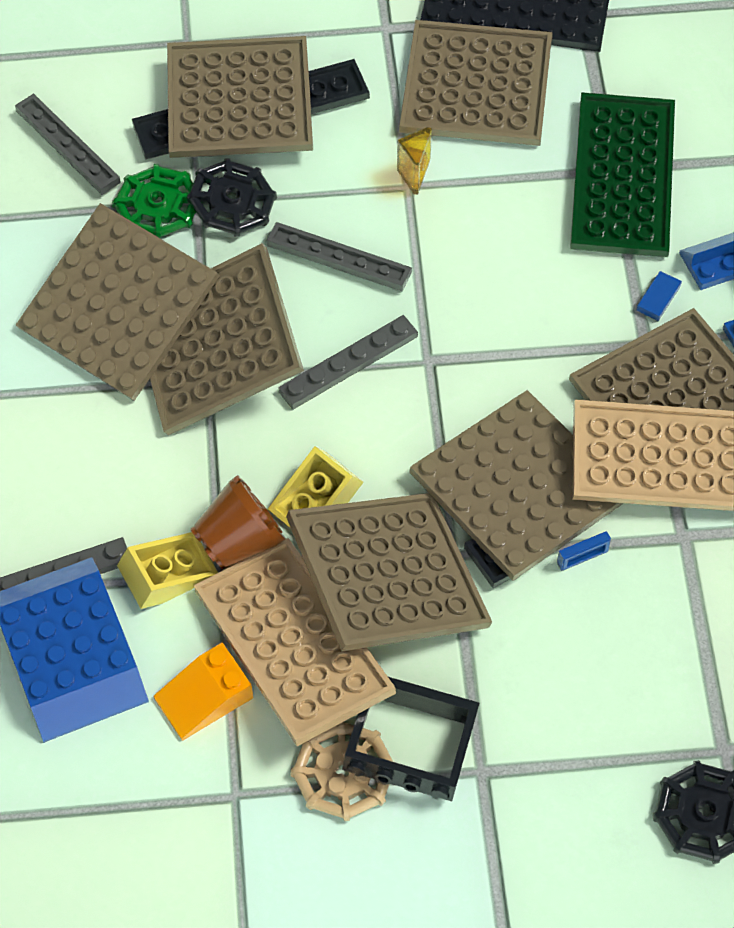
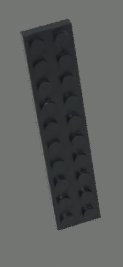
(329, 89)

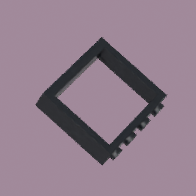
(404, 776)

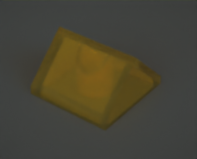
(414, 157)

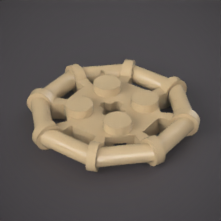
(337, 784)

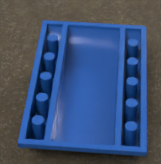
(69, 649)

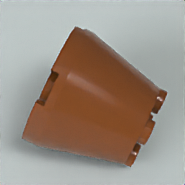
(236, 526)

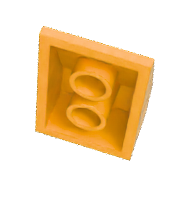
(204, 692)

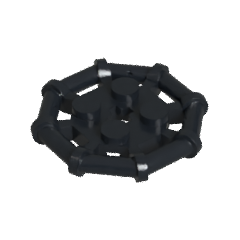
(234, 209)
(688, 814)

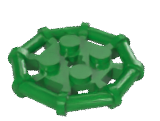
(156, 212)

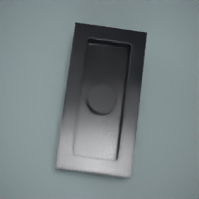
(486, 564)

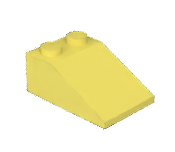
(314, 484)
(165, 568)

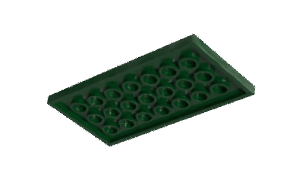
(623, 175)

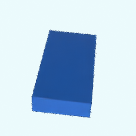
(659, 295)
(583, 551)

